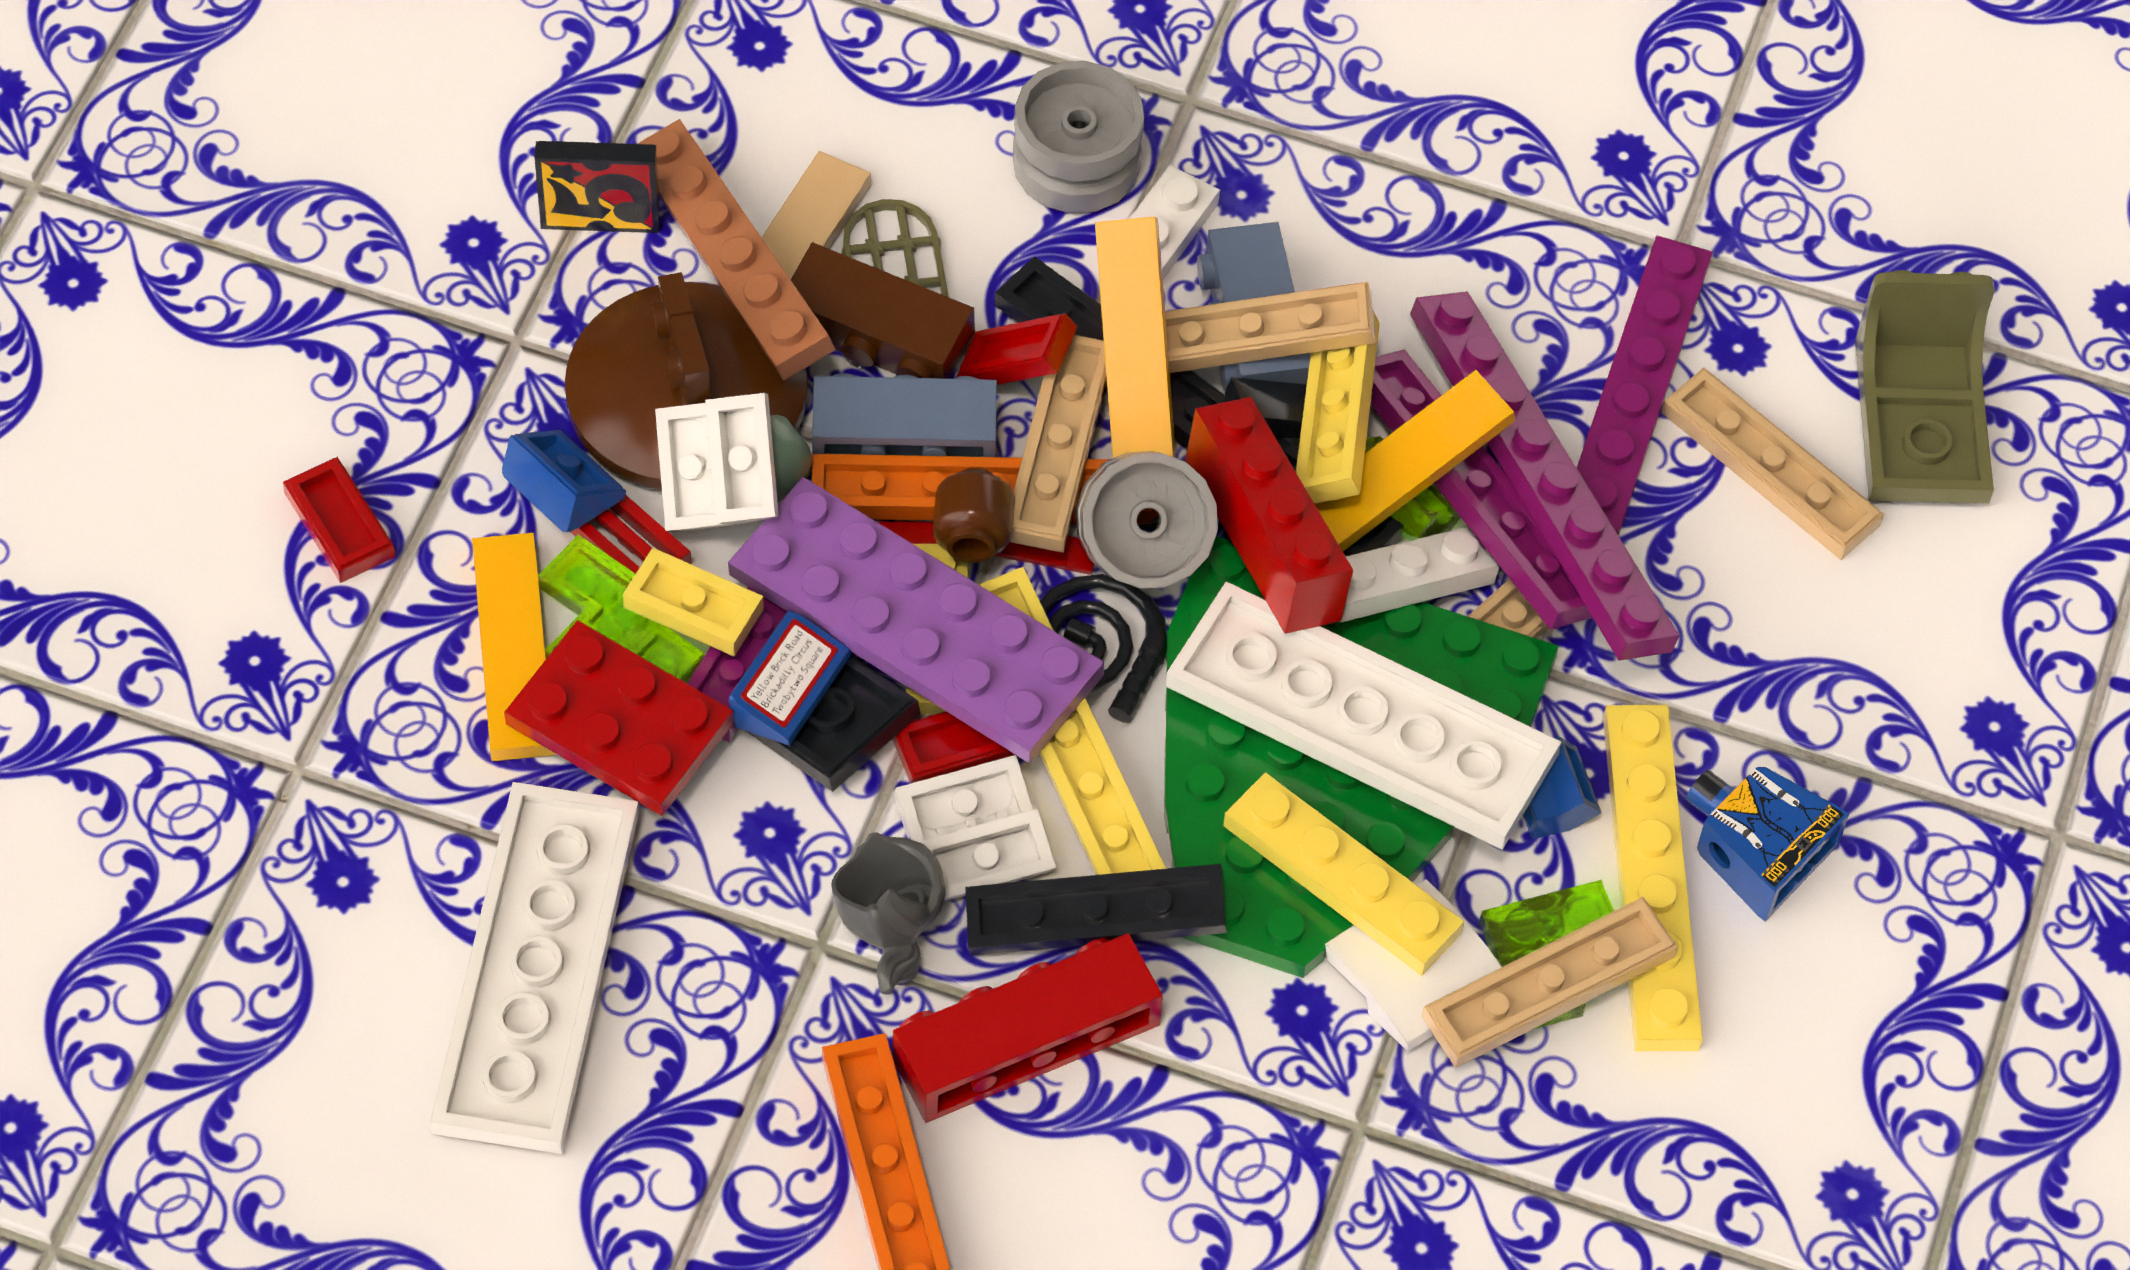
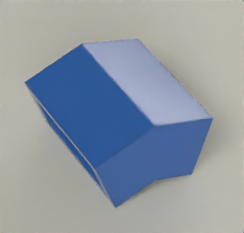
(1563, 797)

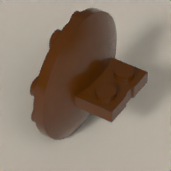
(665, 351)

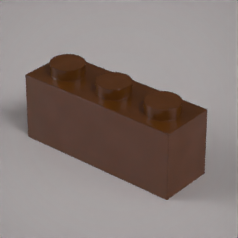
(884, 317)

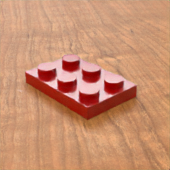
(619, 717)

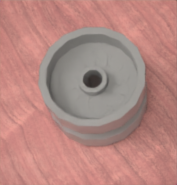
(1078, 136)
(1110, 511)

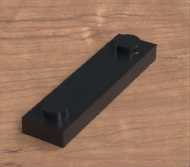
(1096, 907)

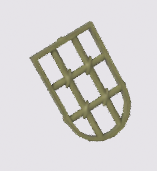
(904, 240)

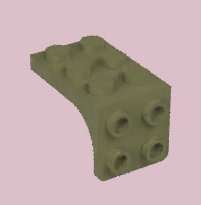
(1925, 387)

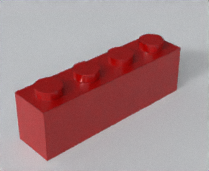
(1269, 515)
(1026, 1026)

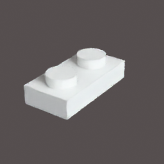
(1181, 209)

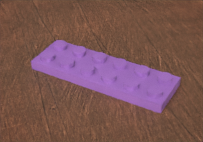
(917, 619)

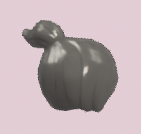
(888, 900)

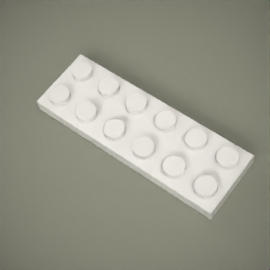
(1364, 716)
(535, 968)

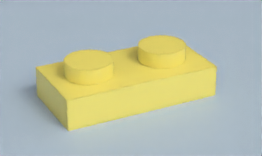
(693, 601)

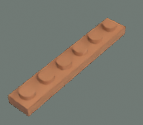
(736, 254)

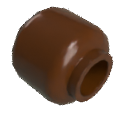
(973, 515)

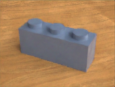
(1250, 265)
(904, 416)

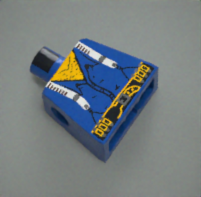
(1764, 834)

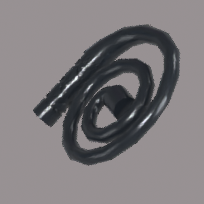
(1152, 649)

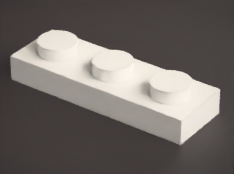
(1417, 572)

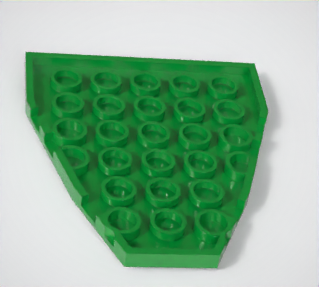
(1218, 759)

